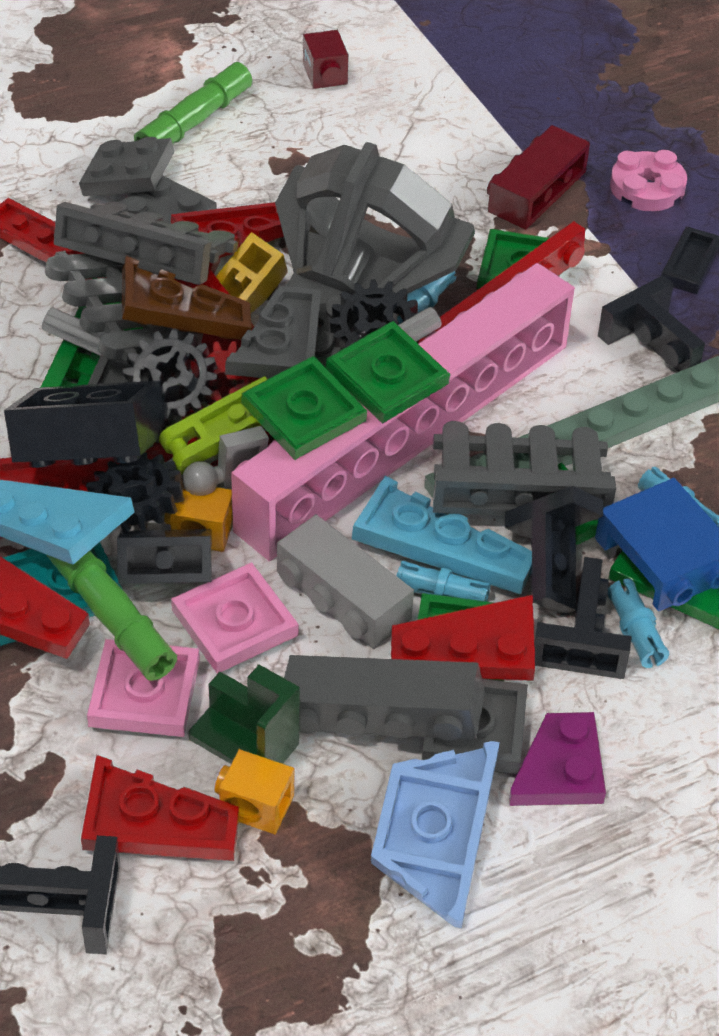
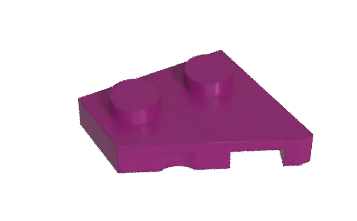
(561, 764)

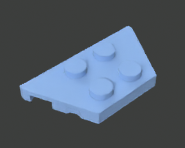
(435, 826)

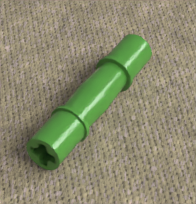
(199, 105)
(115, 610)

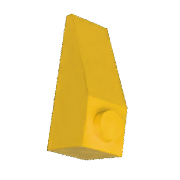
(253, 271)

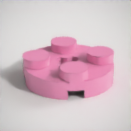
(634, 169)

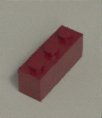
(538, 177)

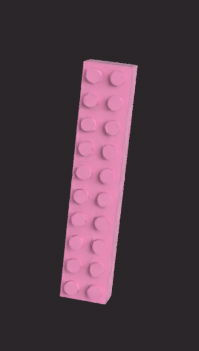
(482, 351)

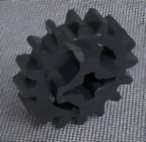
(369, 310)
(173, 356)
(142, 484)

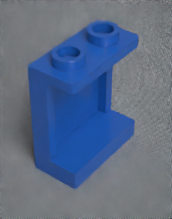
(666, 540)

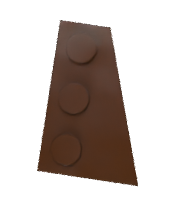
(167, 303)

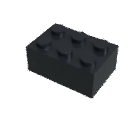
(85, 423)

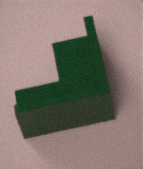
(250, 717)

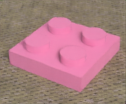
(234, 617)
(132, 703)

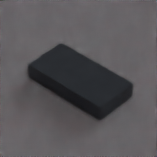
(691, 259)

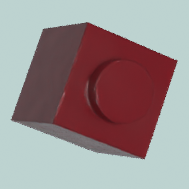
(325, 59)

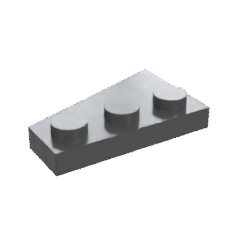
(282, 335)

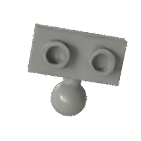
(202, 478)

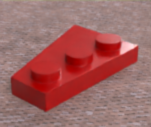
(492, 634)
(156, 817)

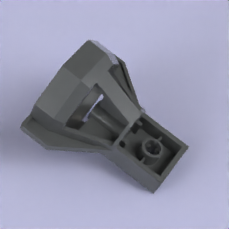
(337, 247)

